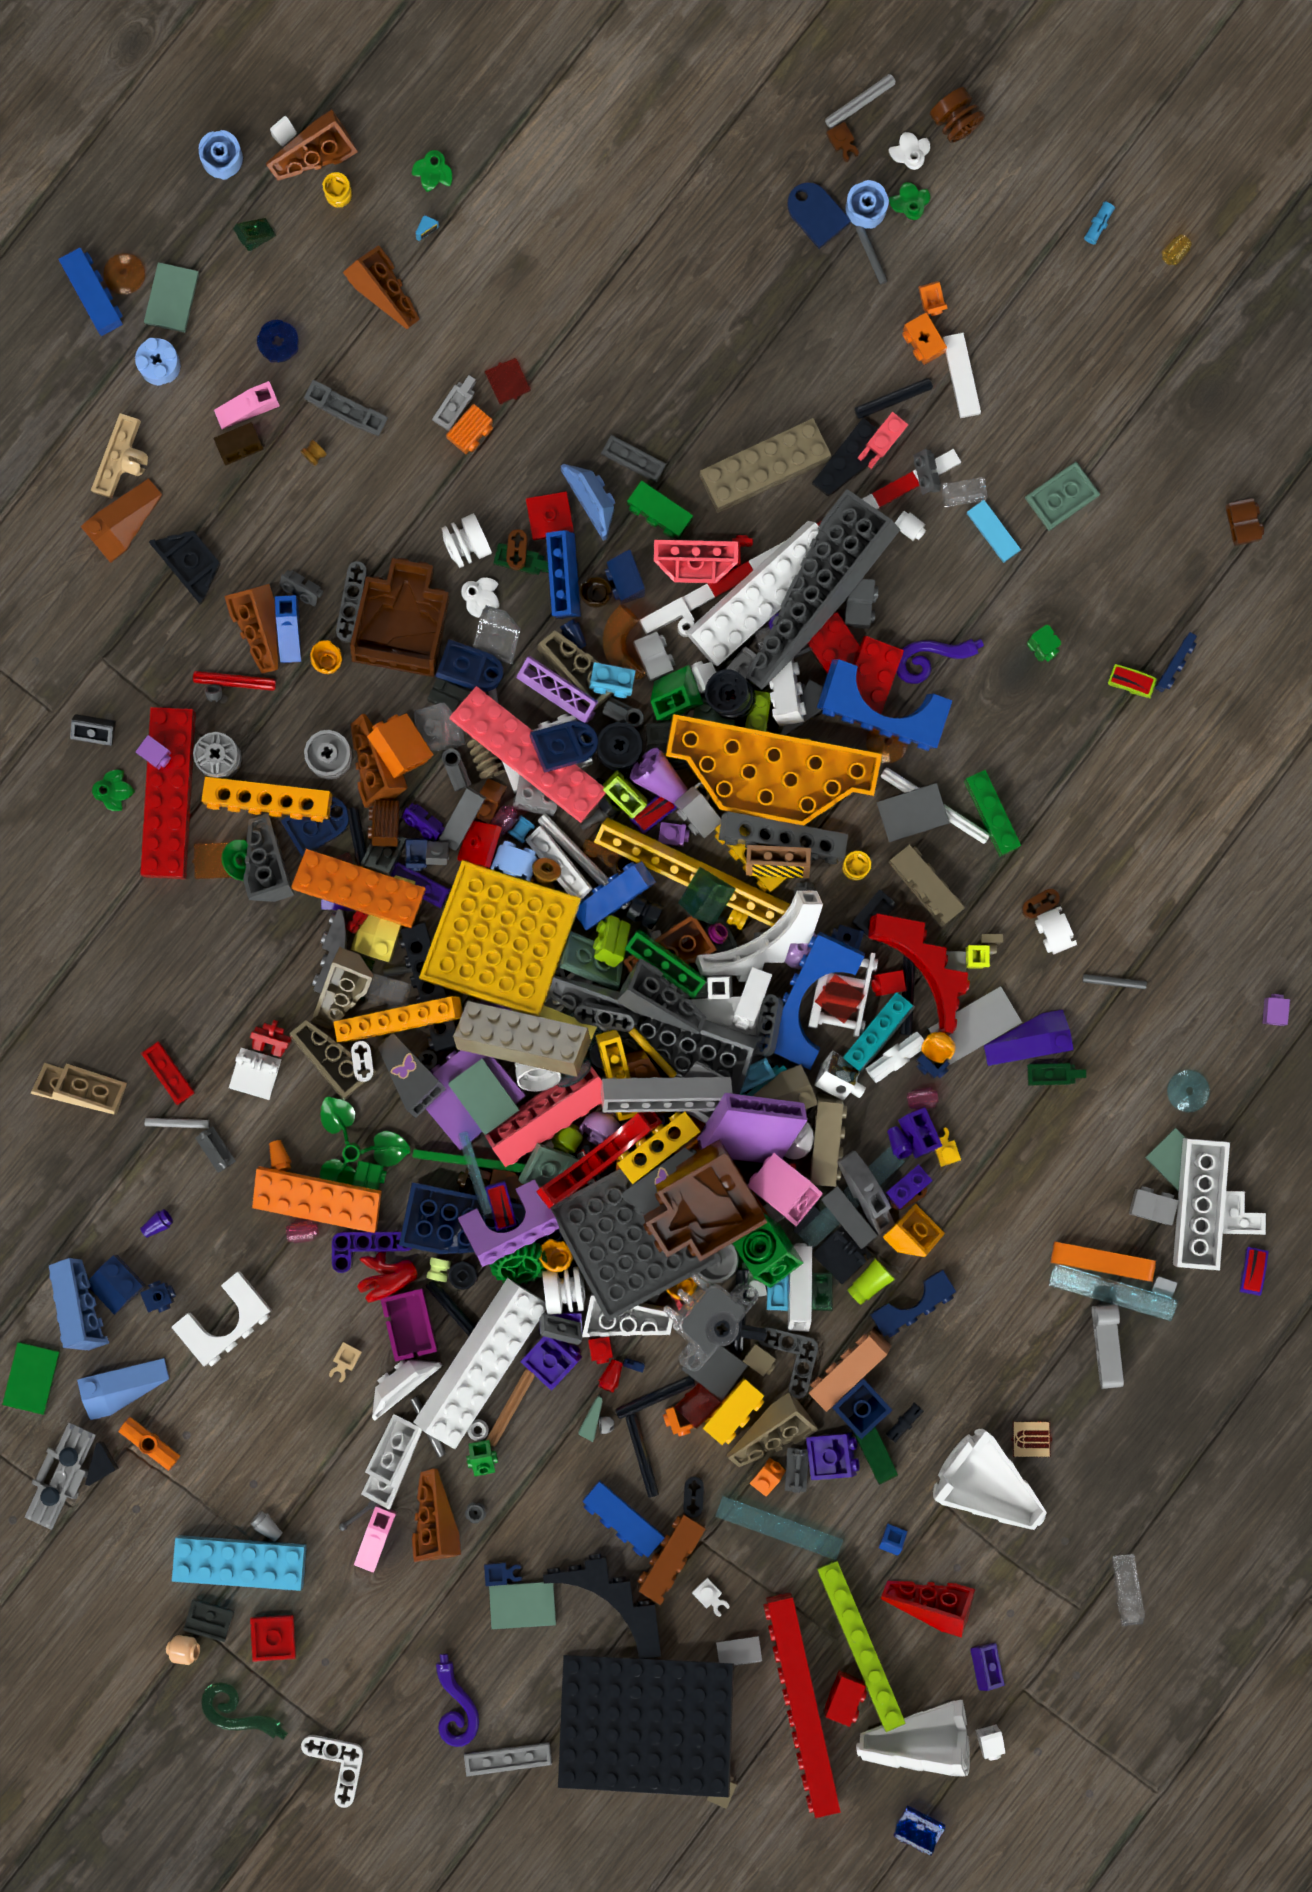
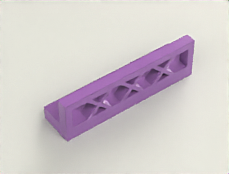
(554, 692)

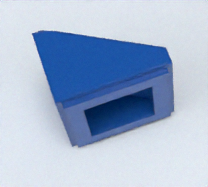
(893, 1539)

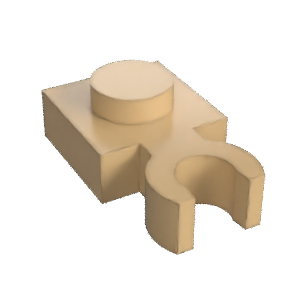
(346, 1359)

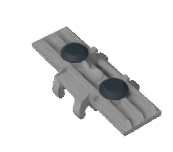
(66, 1479)

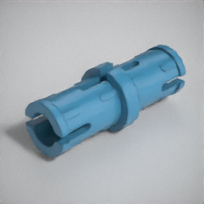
(1099, 223)

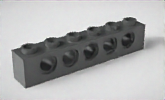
(834, 841)

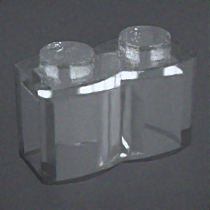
(388, 991)

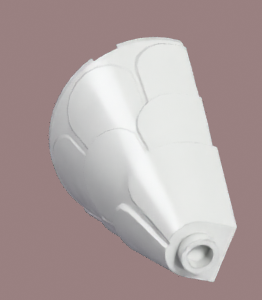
(986, 1483)
(927, 1742)

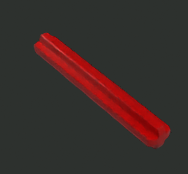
(234, 680)

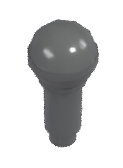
(598, 816)

